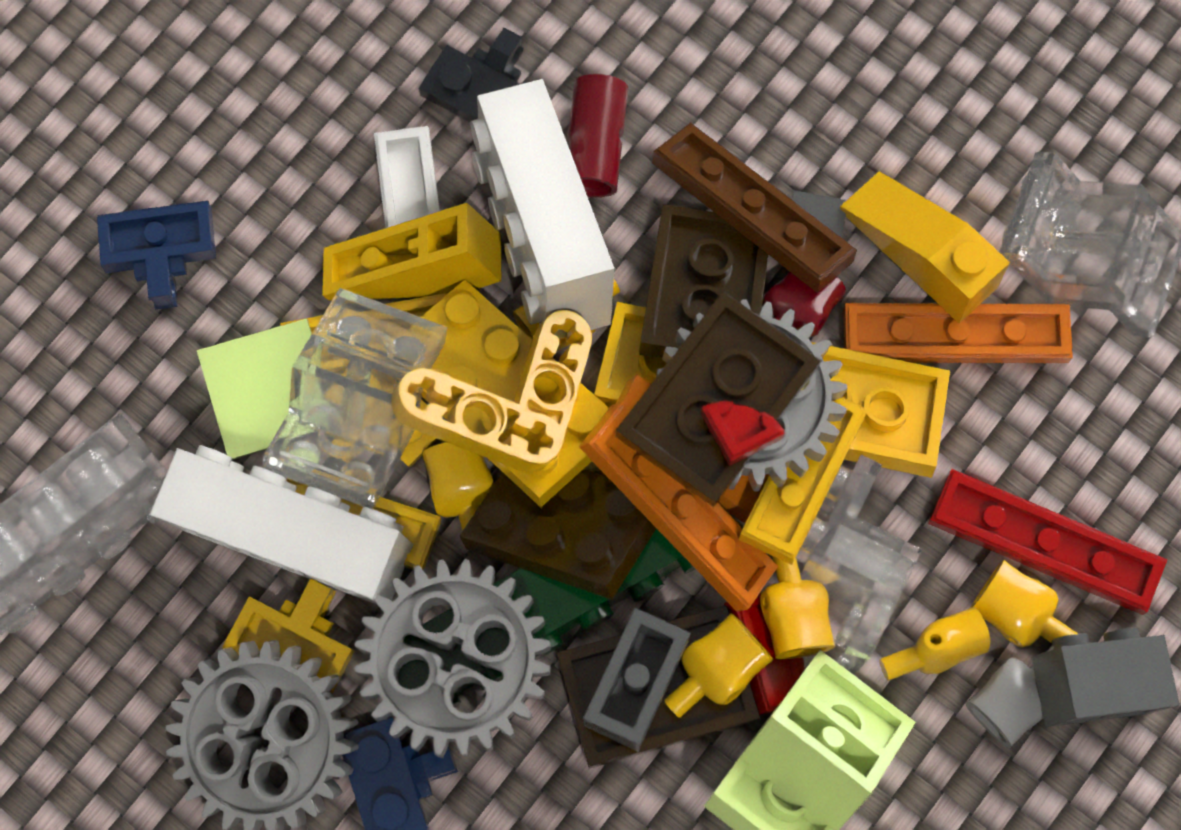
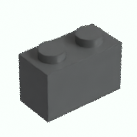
(636, 679)
(1104, 679)

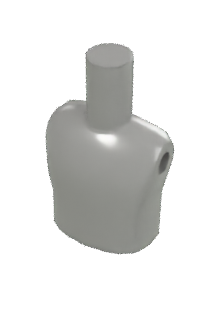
(1008, 702)

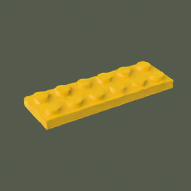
(901, 396)

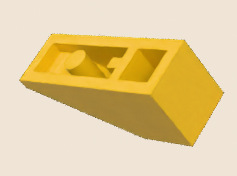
(928, 244)
(416, 257)

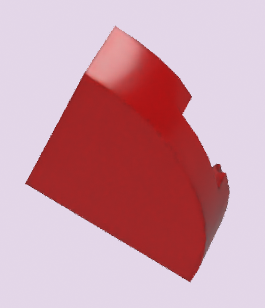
(740, 429)

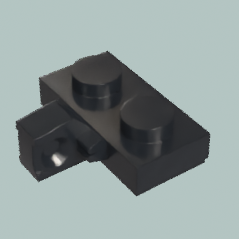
(459, 79)

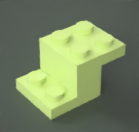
(813, 755)

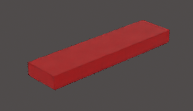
(1048, 542)

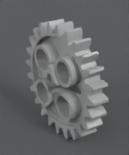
(806, 417)
(430, 708)
(215, 716)

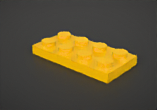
(491, 355)

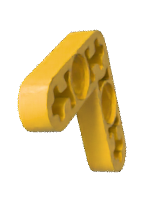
(525, 413)

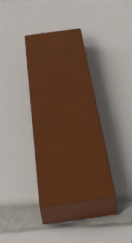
(754, 207)

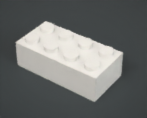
(541, 206)
(276, 525)

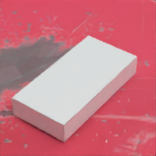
(406, 174)

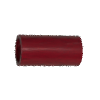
(596, 131)

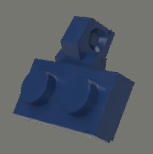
(157, 245)
(392, 778)

